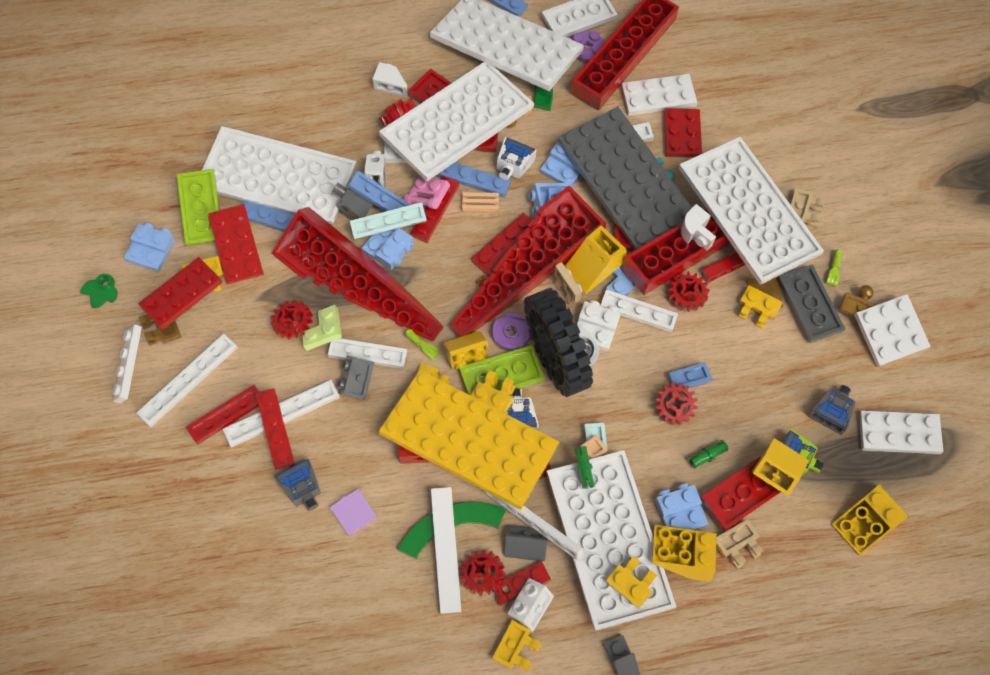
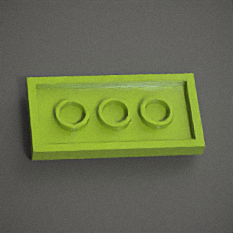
(197, 199)
(518, 365)

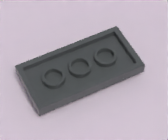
(810, 303)

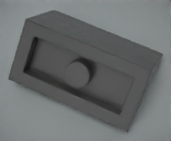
(525, 543)

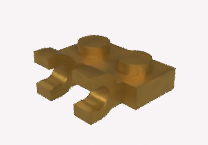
(168, 334)

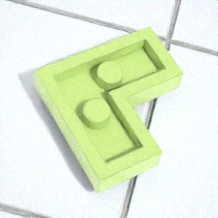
(326, 332)

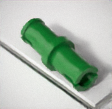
(708, 454)
(584, 467)

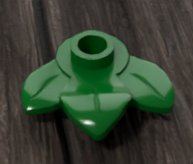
(98, 292)

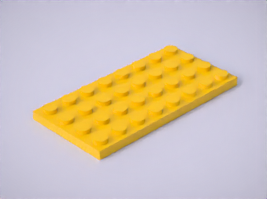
(469, 439)

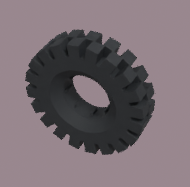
(558, 342)

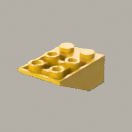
(596, 259)
(870, 519)
(685, 552)

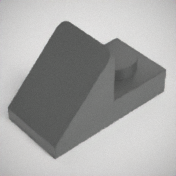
(621, 657)

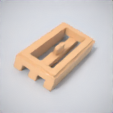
(480, 199)

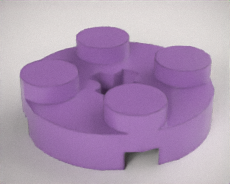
(588, 38)
(503, 339)

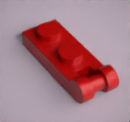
(517, 581)

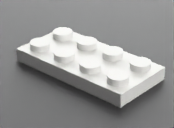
(578, 16)
(658, 94)
(900, 432)

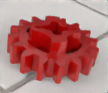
(396, 110)
(690, 299)
(287, 327)
(677, 411)
(479, 582)

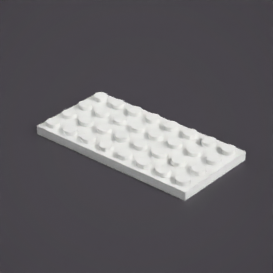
(507, 42)
(456, 120)
(277, 173)
(750, 210)
(611, 530)

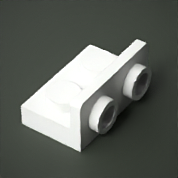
(531, 604)

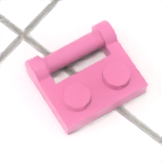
(433, 189)

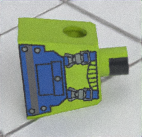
(804, 448)

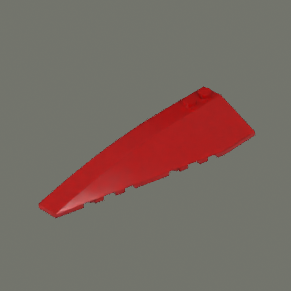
(547, 241)
(324, 253)

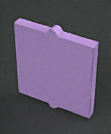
(353, 512)

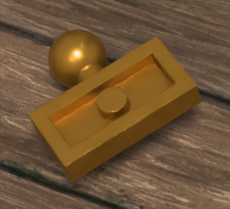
(852, 304)

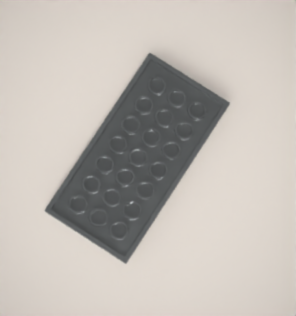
(625, 177)

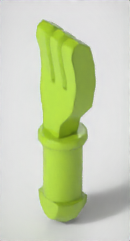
(834, 275)
(427, 348)

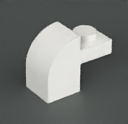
(694, 228)

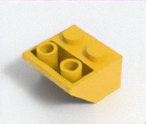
(466, 350)
(780, 467)

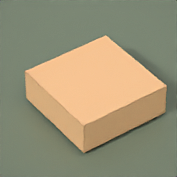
(595, 447)

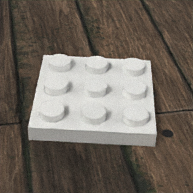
(892, 330)

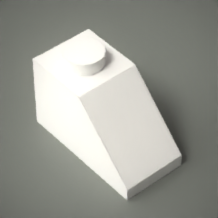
(389, 80)

